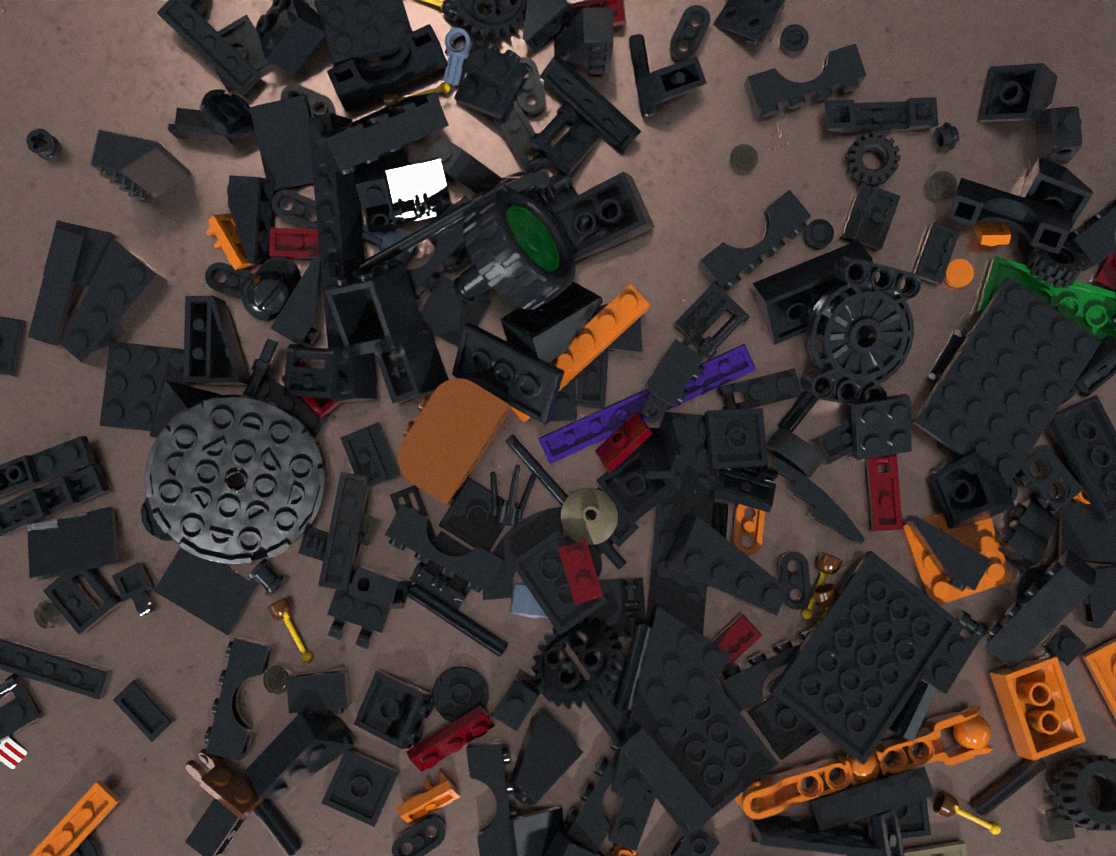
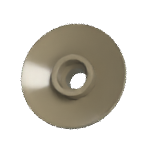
(578, 526)

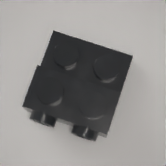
(490, 79)
(394, 710)

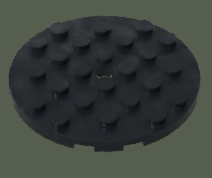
(224, 438)

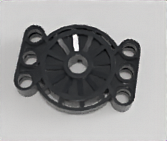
(840, 314)

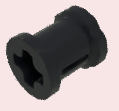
(37, 138)
(266, 577)

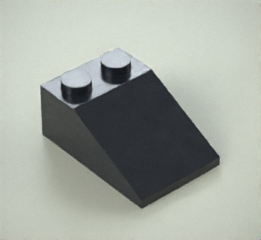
(603, 216)
(554, 326)

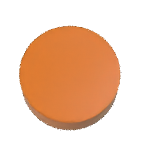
(959, 273)

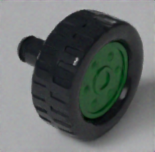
(515, 251)

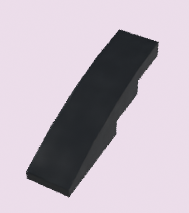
(51, 499)
(822, 507)

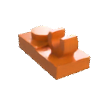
(228, 238)
(423, 804)

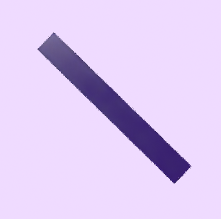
(606, 421)

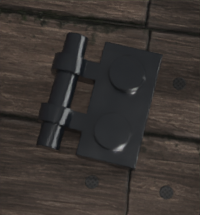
(747, 486)

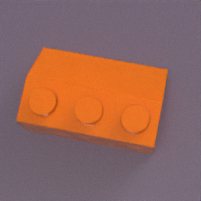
(1037, 707)

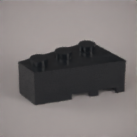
(588, 41)
(211, 344)
(298, 754)

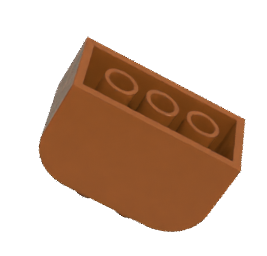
(449, 437)

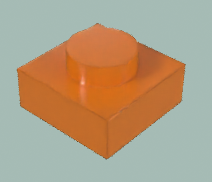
(992, 233)

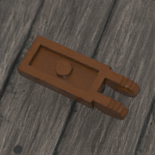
(224, 784)

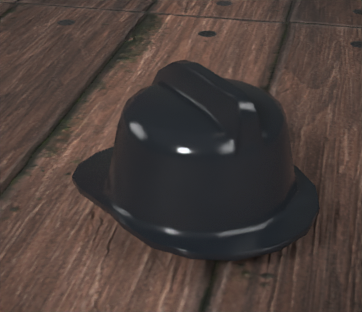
(270, 288)

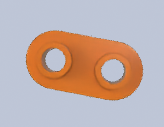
(748, 526)

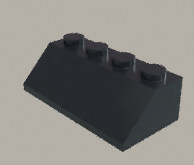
(136, 164)
(791, 294)

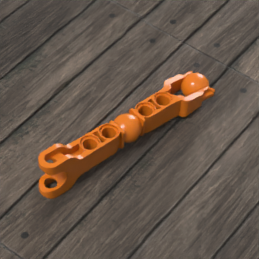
(781, 790)

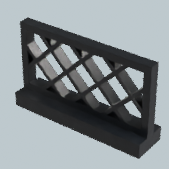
(804, 834)

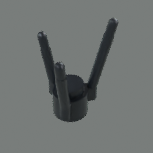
(507, 511)

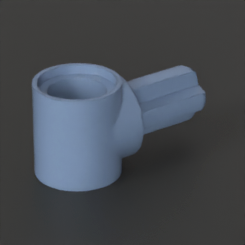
(456, 57)
(385, 239)

